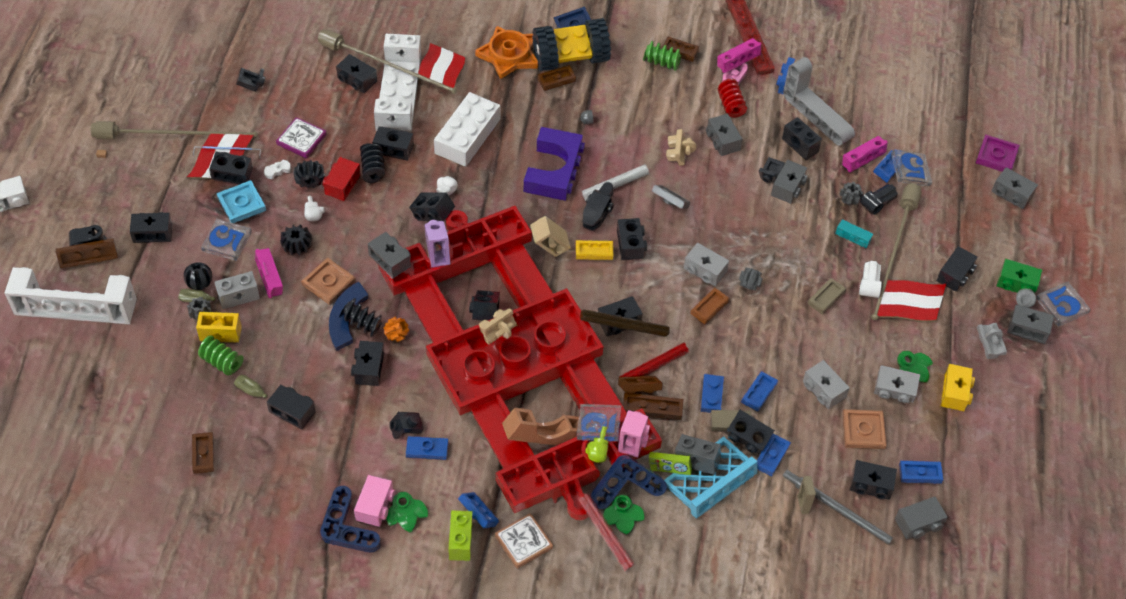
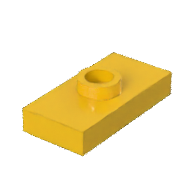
(594, 250)

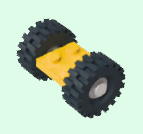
(571, 44)

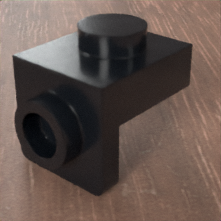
(250, 79)
(771, 170)
(406, 423)

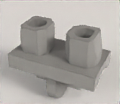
(992, 340)

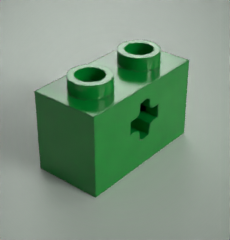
(1018, 276)

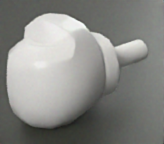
(446, 184)
(312, 211)

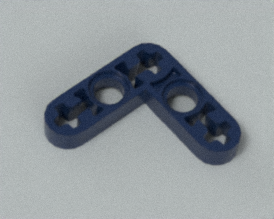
(623, 476)
(341, 530)

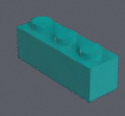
(854, 233)

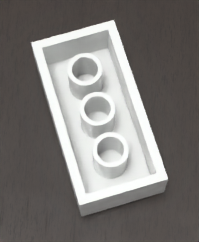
(467, 129)

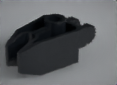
(598, 207)

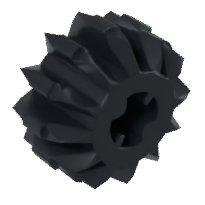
(309, 174)
(296, 240)

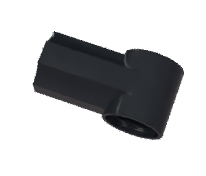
(876, 200)

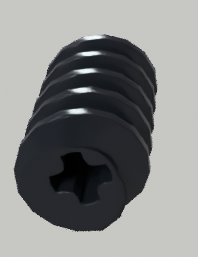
(372, 162)
(361, 317)

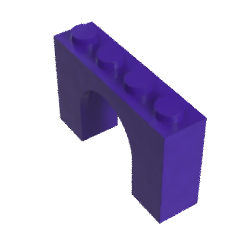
(555, 183)

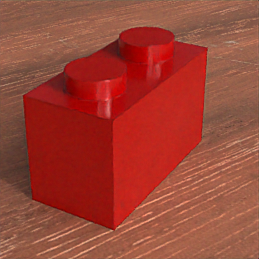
(341, 178)

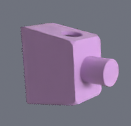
(437, 235)

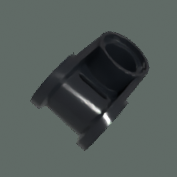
(86, 235)

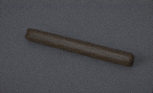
(624, 323)

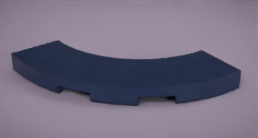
(338, 327)

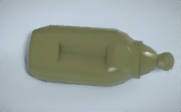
(187, 295)
(249, 386)

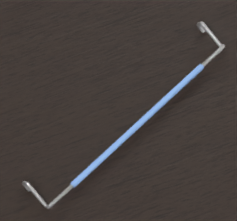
(227, 148)

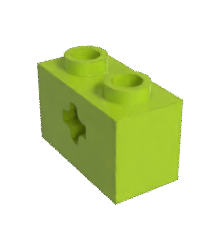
(460, 535)

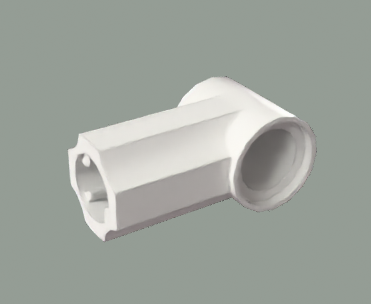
(871, 283)

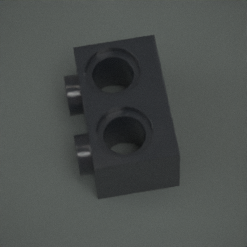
(234, 170)
(432, 206)
(631, 234)
(484, 305)
(752, 427)

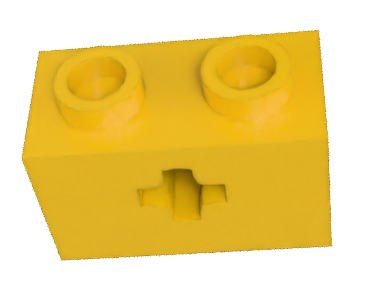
(222, 326)
(957, 387)

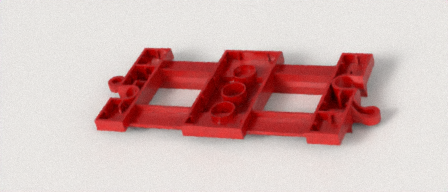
(543, 347)

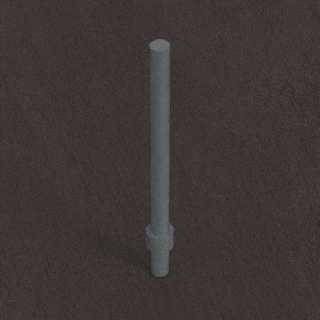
(841, 509)

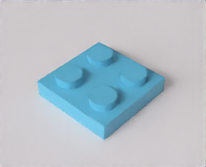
(241, 202)

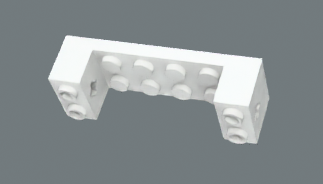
(398, 88)
(29, 300)

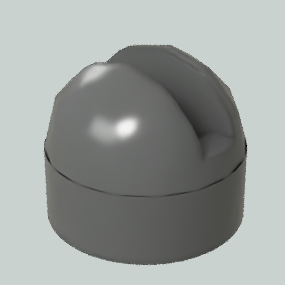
(587, 117)

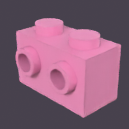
(633, 433)
(374, 500)

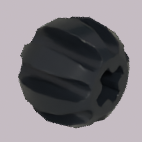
(197, 276)

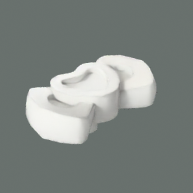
(277, 169)

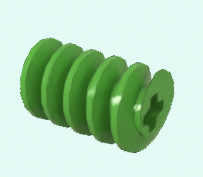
(662, 56)
(220, 355)

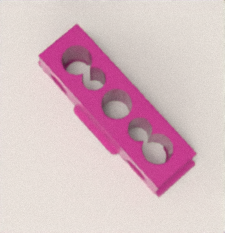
(739, 55)
(864, 153)
(268, 272)

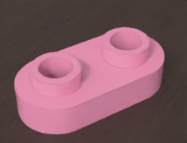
(737, 73)

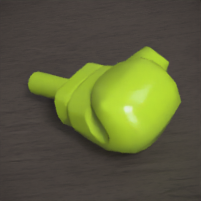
(598, 449)

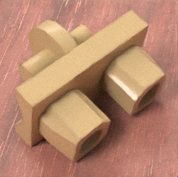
(682, 147)
(499, 326)

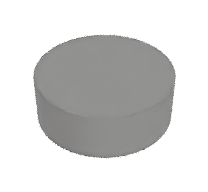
(1026, 298)

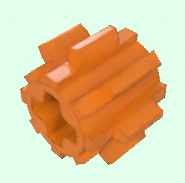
(396, 329)

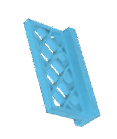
(719, 489)

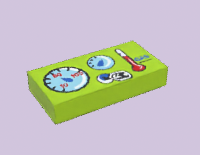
(670, 463)

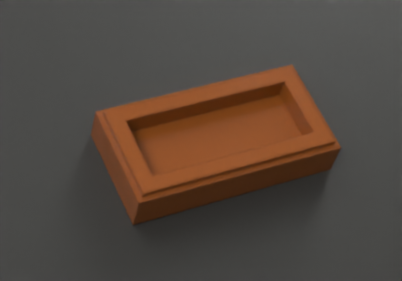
(709, 305)

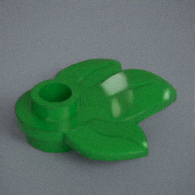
(918, 364)
(406, 514)
(623, 517)

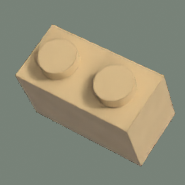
(550, 236)

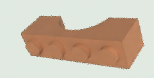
(522, 426)

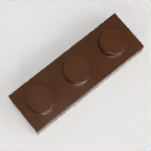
(86, 253)
(654, 405)

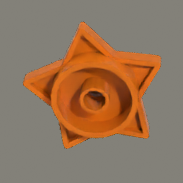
(508, 51)

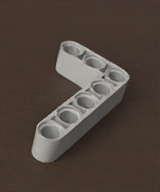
(813, 107)

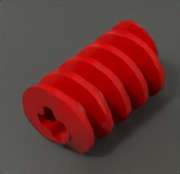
(732, 98)

